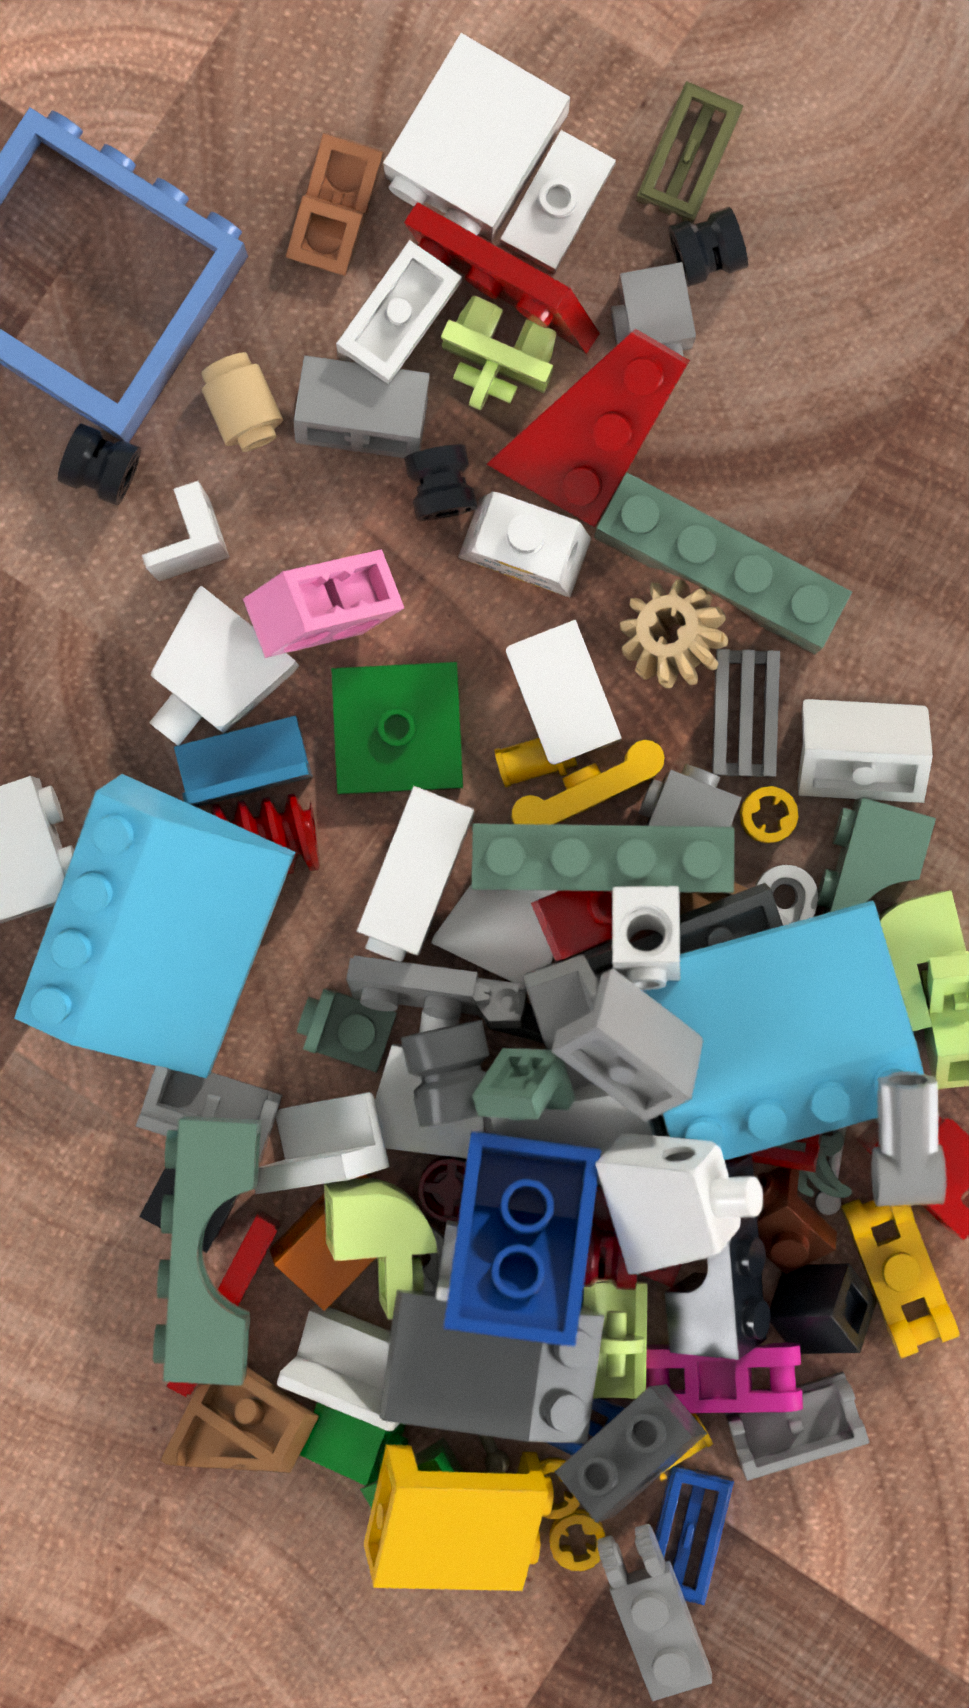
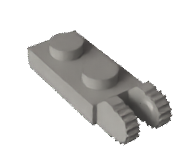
(655, 1618)

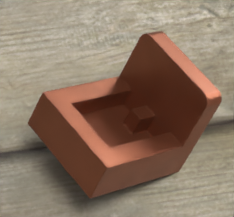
(788, 1226)

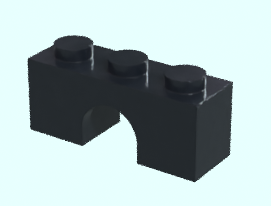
(725, 1308)

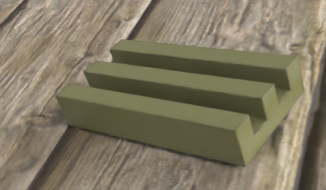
(668, 201)

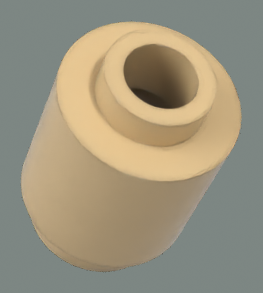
(241, 402)

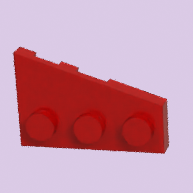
(503, 276)
(595, 429)

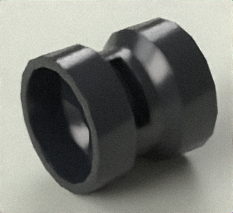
(709, 246)
(99, 464)
(441, 487)

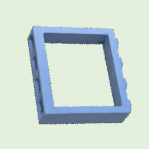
(163, 200)

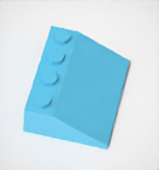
(153, 930)
(790, 1031)

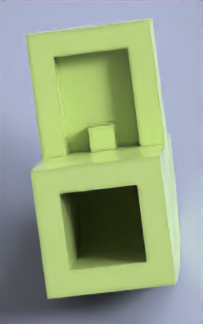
(913, 933)
(947, 1001)
(382, 1222)

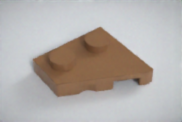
(241, 1428)

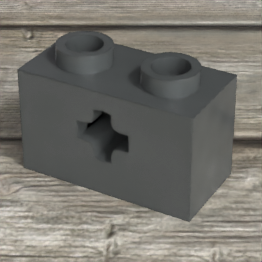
(630, 1452)

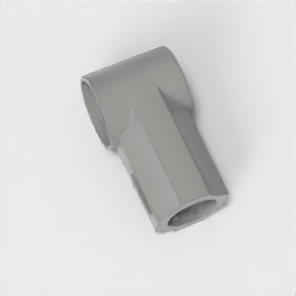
(909, 1160)

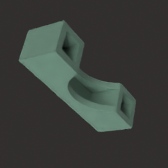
(723, 561)
(877, 850)
(602, 857)
(204, 1331)

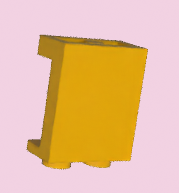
(455, 1525)

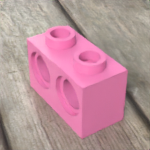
(323, 603)

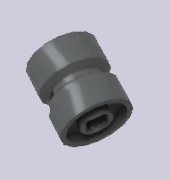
(449, 1071)

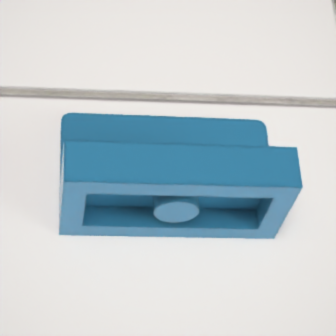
(242, 762)

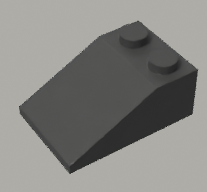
(486, 1380)

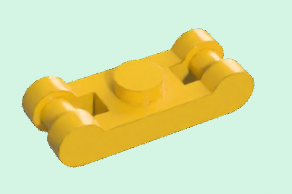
(591, 787)
(900, 1274)

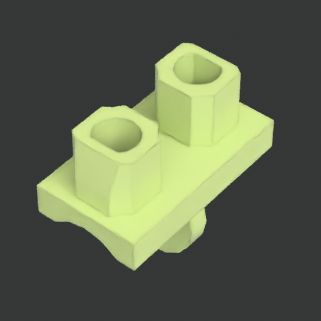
(472, 339)
(623, 1339)

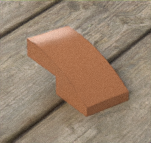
(335, 204)

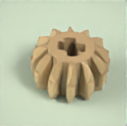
(651, 632)

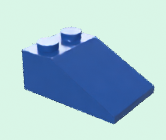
(522, 1239)

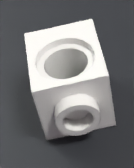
(640, 910)

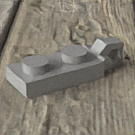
(438, 990)

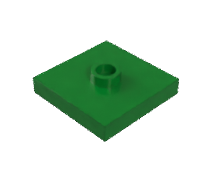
(397, 728)

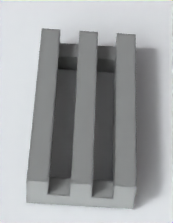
(748, 660)

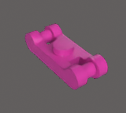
(726, 1384)

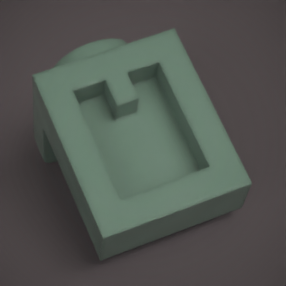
(345, 1029)
(524, 1085)

